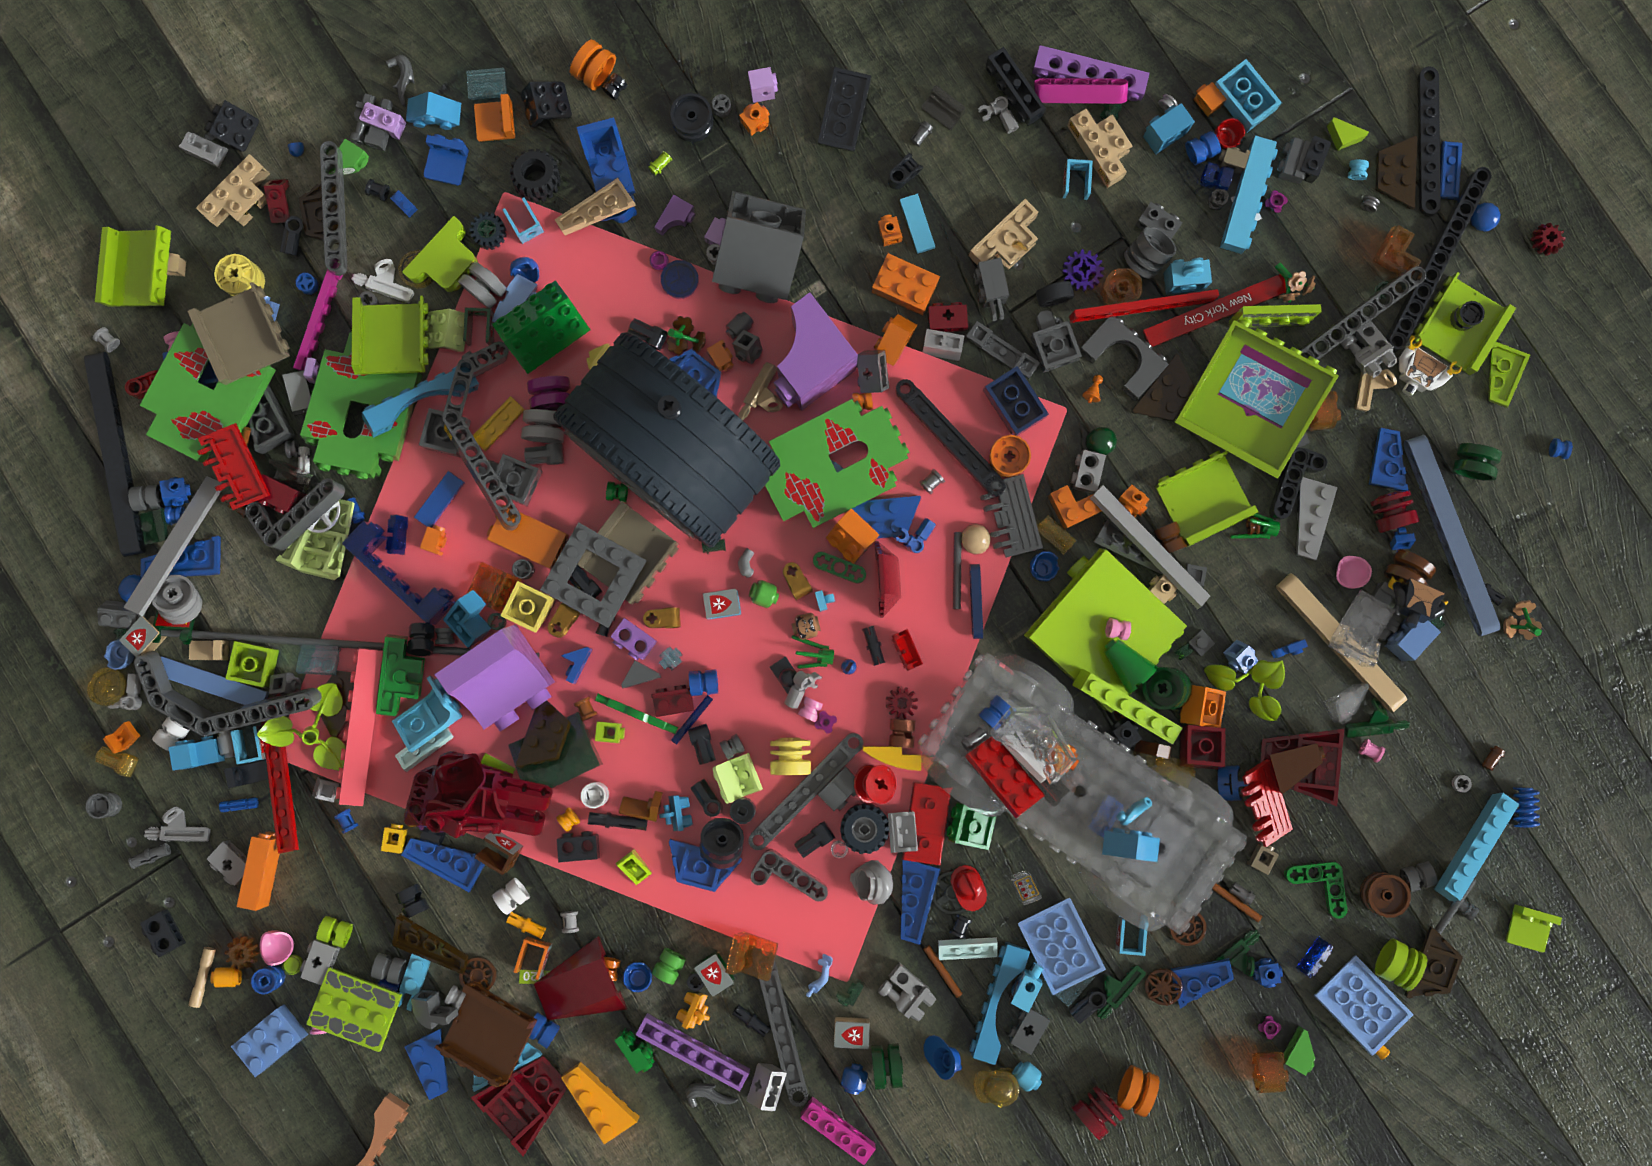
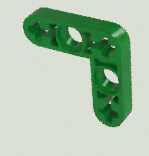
(1328, 879)

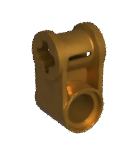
(797, 584)
(566, 617)
(665, 618)

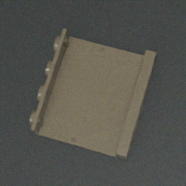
(240, 335)
(641, 538)

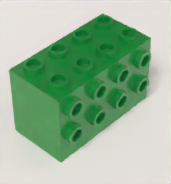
(541, 327)

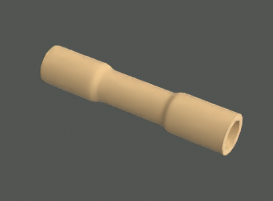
(199, 988)

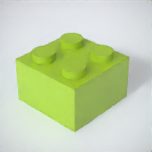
(252, 664)

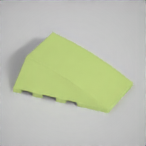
(321, 552)

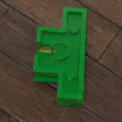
(399, 675)

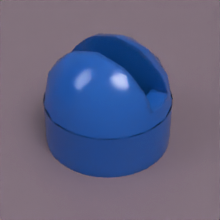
(296, 149)
(852, 669)

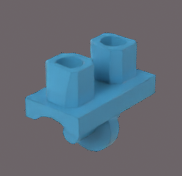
(678, 821)

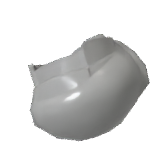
(872, 882)

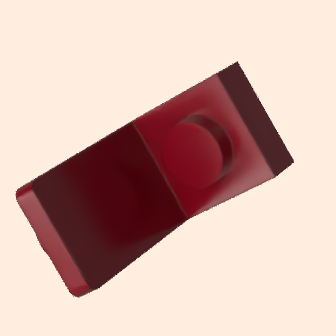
(277, 200)

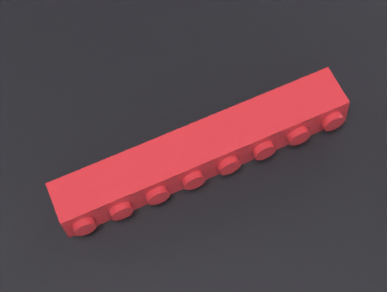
(360, 728)

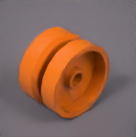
(592, 64)
(1138, 1091)

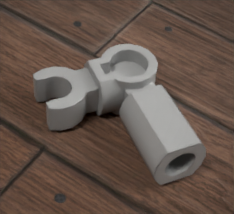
(1000, 106)
(802, 681)
(132, 700)

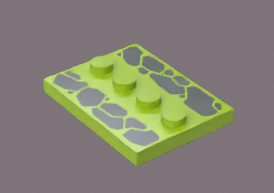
(1277, 315)
(354, 1009)

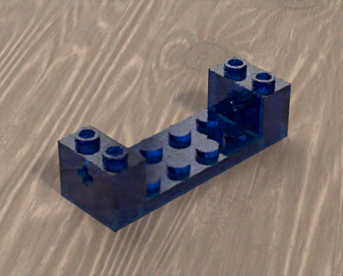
(364, 542)

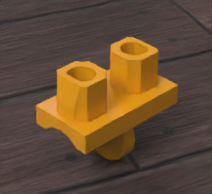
(696, 1012)

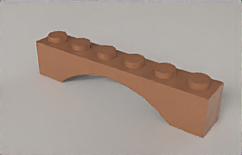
(386, 1118)

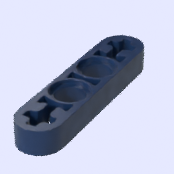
(976, 601)

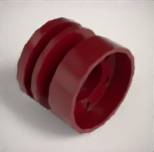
(1394, 511)
(1098, 1112)

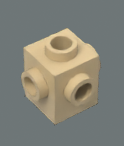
(1162, 588)

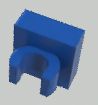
(1402, 540)

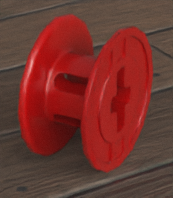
(875, 784)

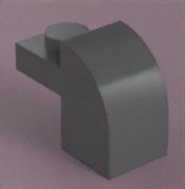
(429, 1011)

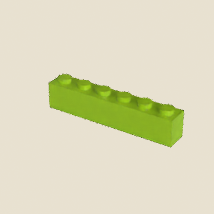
(1127, 706)

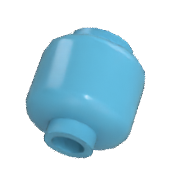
(1027, 1076)

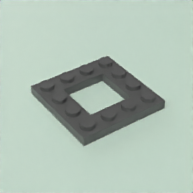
(579, 541)

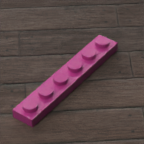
(316, 323)

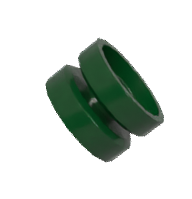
(1477, 461)
(1178, 688)
(887, 1066)

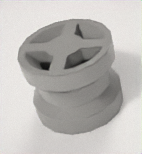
(455, 997)

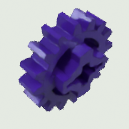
(1072, 272)

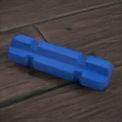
(240, 804)

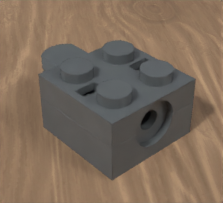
(992, 286)
(1052, 342)
(515, 479)

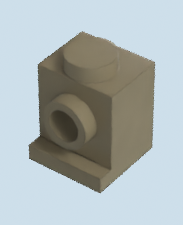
(1234, 159)
(1263, 865)

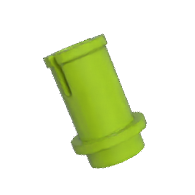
(656, 166)

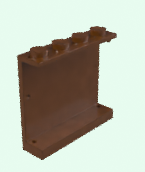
(487, 1035)

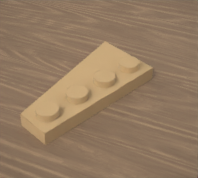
(598, 206)

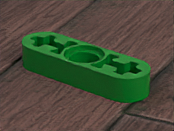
(854, 567)

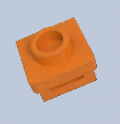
(122, 738)

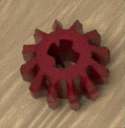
(1554, 238)
(908, 703)

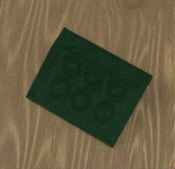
(575, 758)

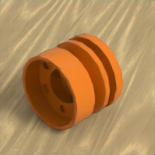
(1018, 449)

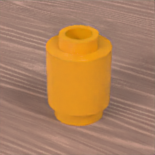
(226, 977)

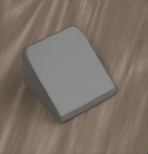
(325, 789)

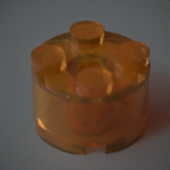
(1120, 278)
(1327, 414)
(1269, 1072)

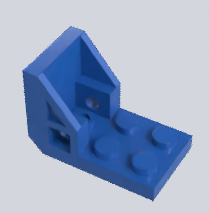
(605, 154)

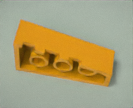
(599, 1104)

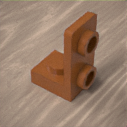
(642, 809)

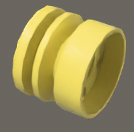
(246, 271)
(790, 757)

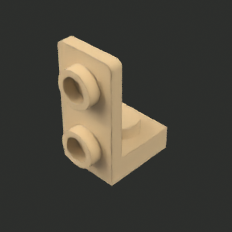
(209, 650)

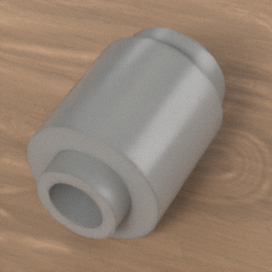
(225, 744)

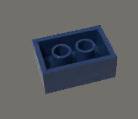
(1015, 401)

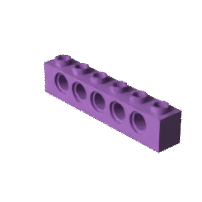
(1082, 65)
(693, 1052)

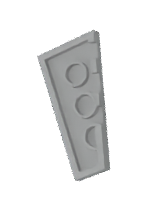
(1314, 511)

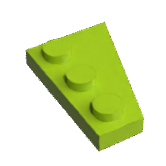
(1505, 373)

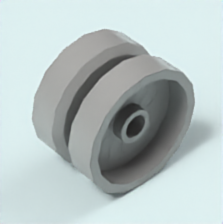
(482, 285)
(541, 427)
(177, 600)

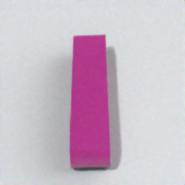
(1081, 90)

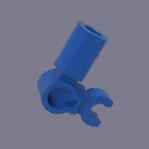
(916, 544)

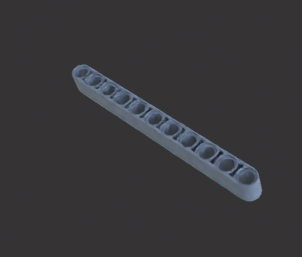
(1451, 535)

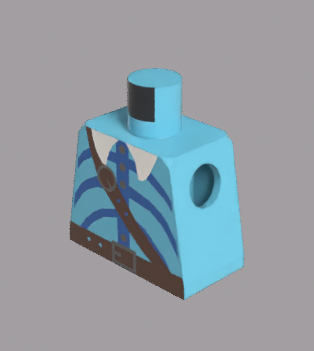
(1024, 994)

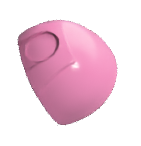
(1353, 572)
(275, 947)

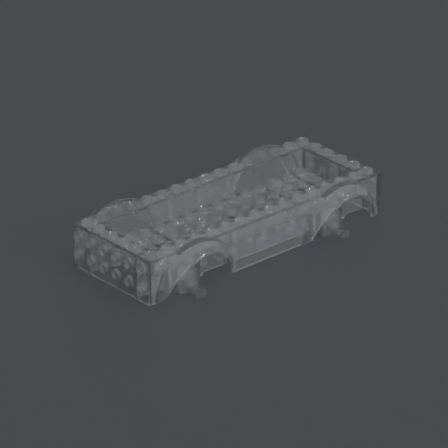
(1184, 811)

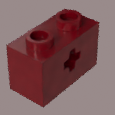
(938, 321)

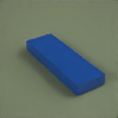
(1450, 169)
(439, 499)

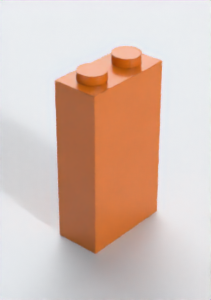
(530, 539)
(259, 872)

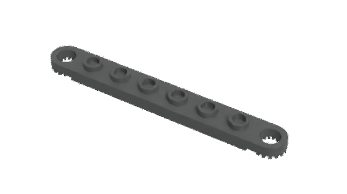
(805, 791)
(784, 1037)

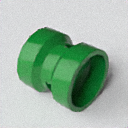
(616, 491)

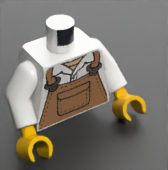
(1422, 370)

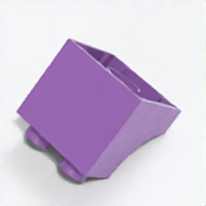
(817, 358)
(498, 678)

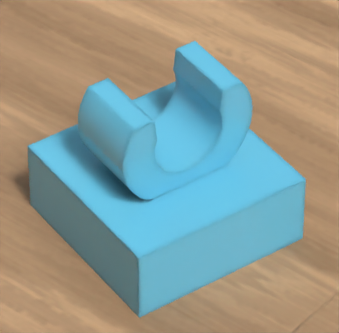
(823, 600)

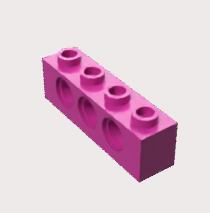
(838, 1130)

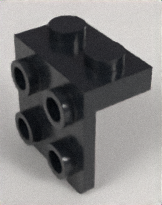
(545, 101)
(231, 126)

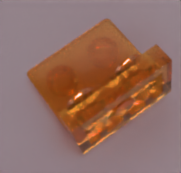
(493, 586)
(752, 956)

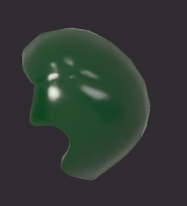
(1101, 440)

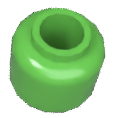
(763, 593)

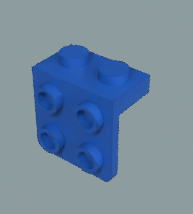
(445, 159)

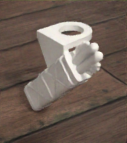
(384, 283)

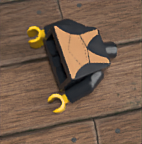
(1417, 601)

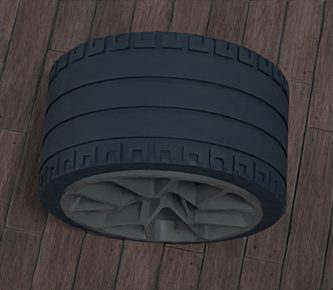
(687, 468)

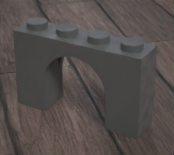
(1149, 363)

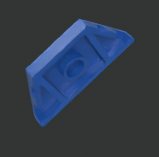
(699, 369)
(889, 514)
(692, 870)

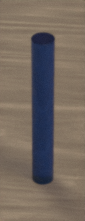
(692, 719)

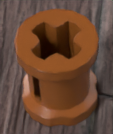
(585, 708)

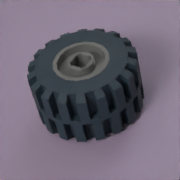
(864, 828)

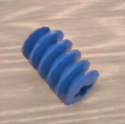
(1526, 807)

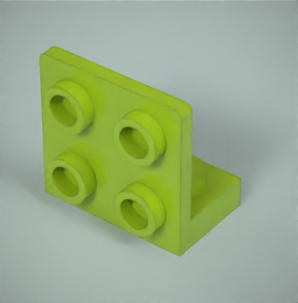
(1530, 928)

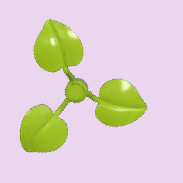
(1266, 673)
(327, 754)

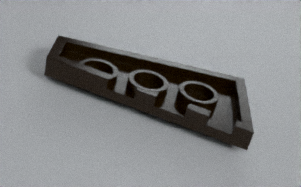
(422, 943)

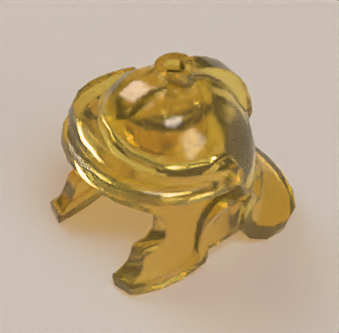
(989, 1084)

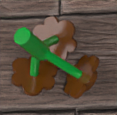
(682, 335)

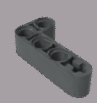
(791, 878)

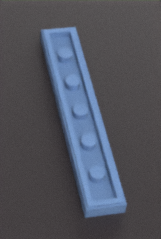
(212, 683)

